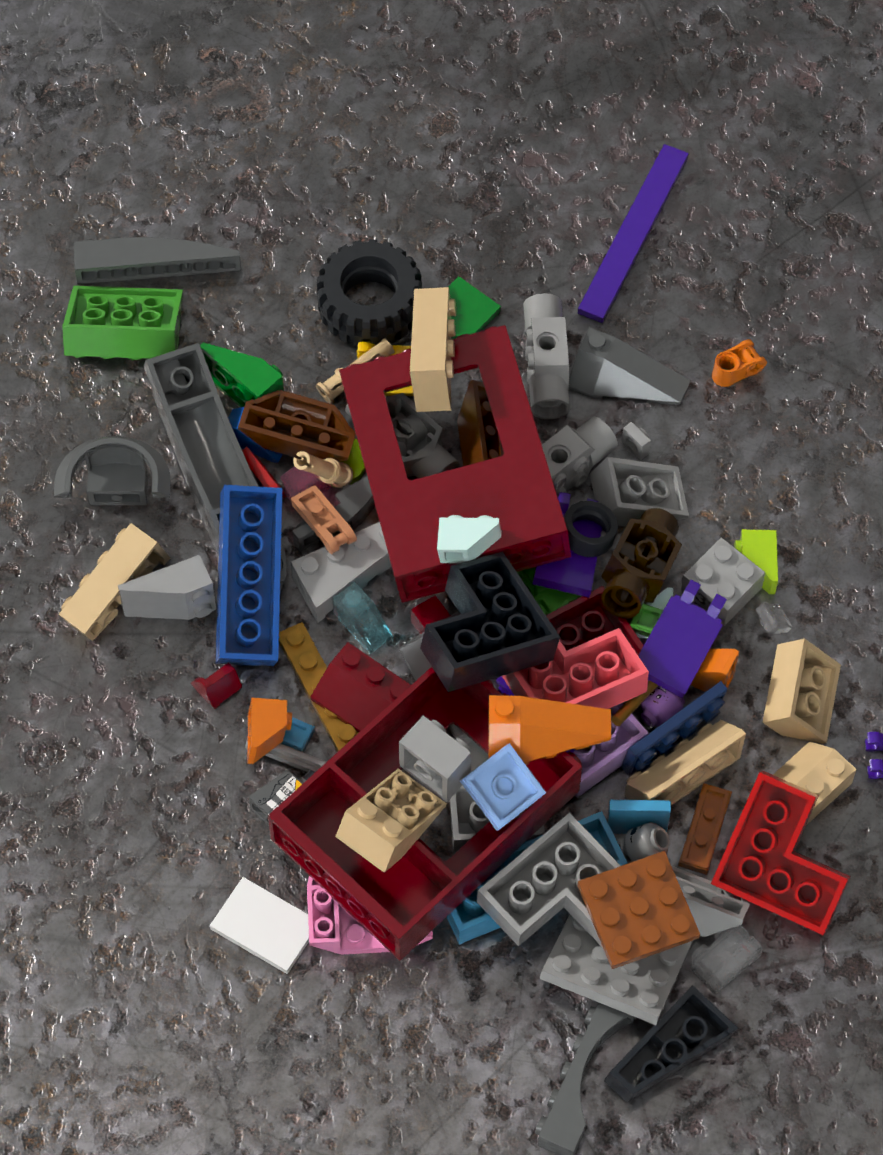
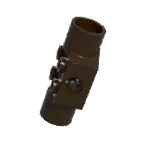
(640, 562)

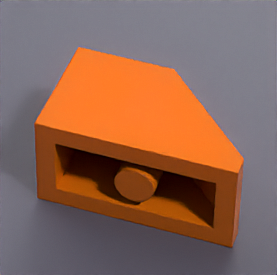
(716, 667)
(266, 726)

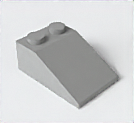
(636, 486)
(170, 593)

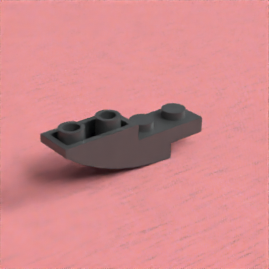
(353, 504)

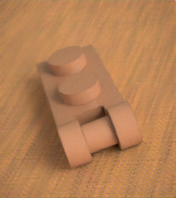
(323, 519)

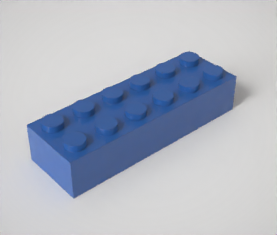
(249, 575)

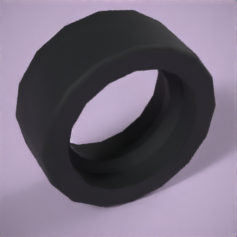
(599, 514)

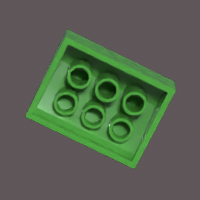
(122, 322)

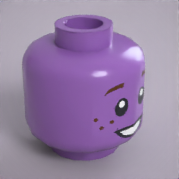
(660, 707)

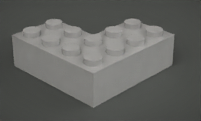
(546, 881)

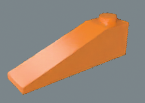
(543, 726)

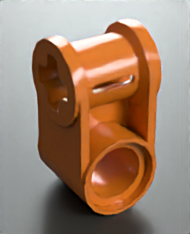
(740, 360)

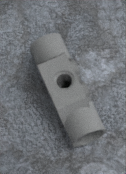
(546, 356)
(417, 439)
(575, 452)

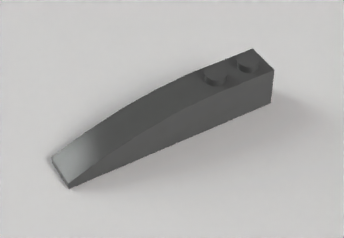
(149, 258)

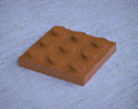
(638, 909)

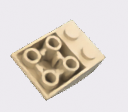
(389, 819)

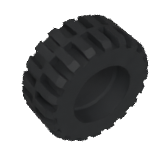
(363, 264)

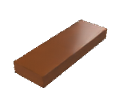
(705, 829)

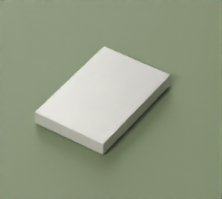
(263, 925)

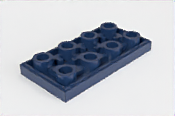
(680, 725)

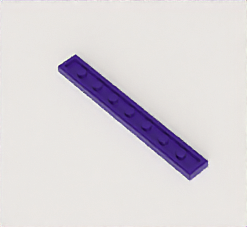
(632, 233)

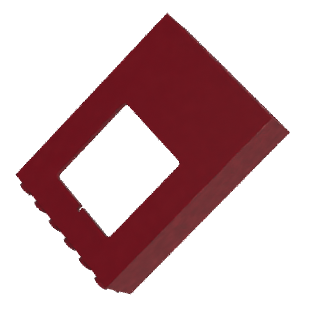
(507, 487)
(420, 887)

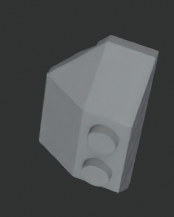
(710, 905)

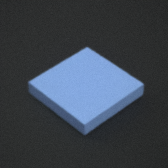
(503, 786)

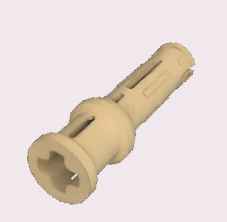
(333, 386)
(328, 470)

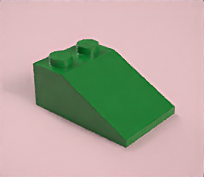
(241, 375)

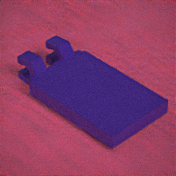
(574, 573)
(681, 640)

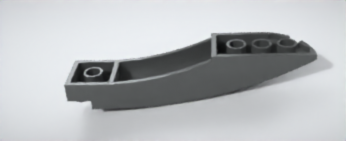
(199, 433)

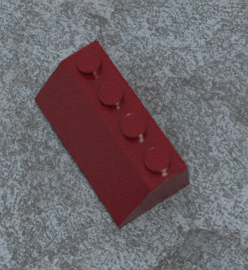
(357, 687)

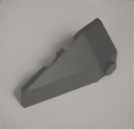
(618, 370)

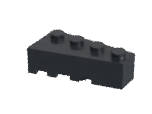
(679, 1038)

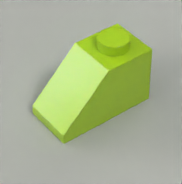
(761, 549)

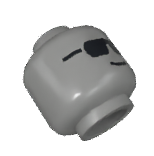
(645, 841)

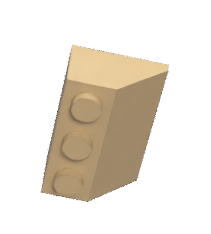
(801, 691)
(820, 772)

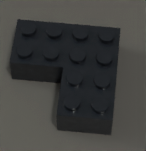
(496, 629)

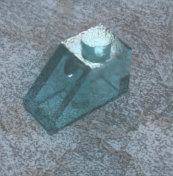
(361, 617)

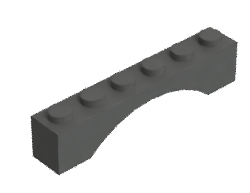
(565, 1122)

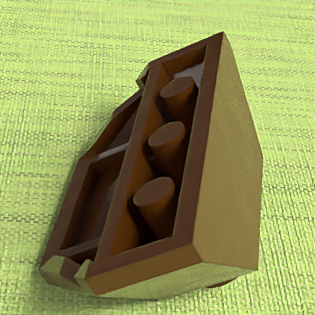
(297, 424)
(477, 427)

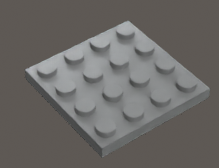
(635, 988)

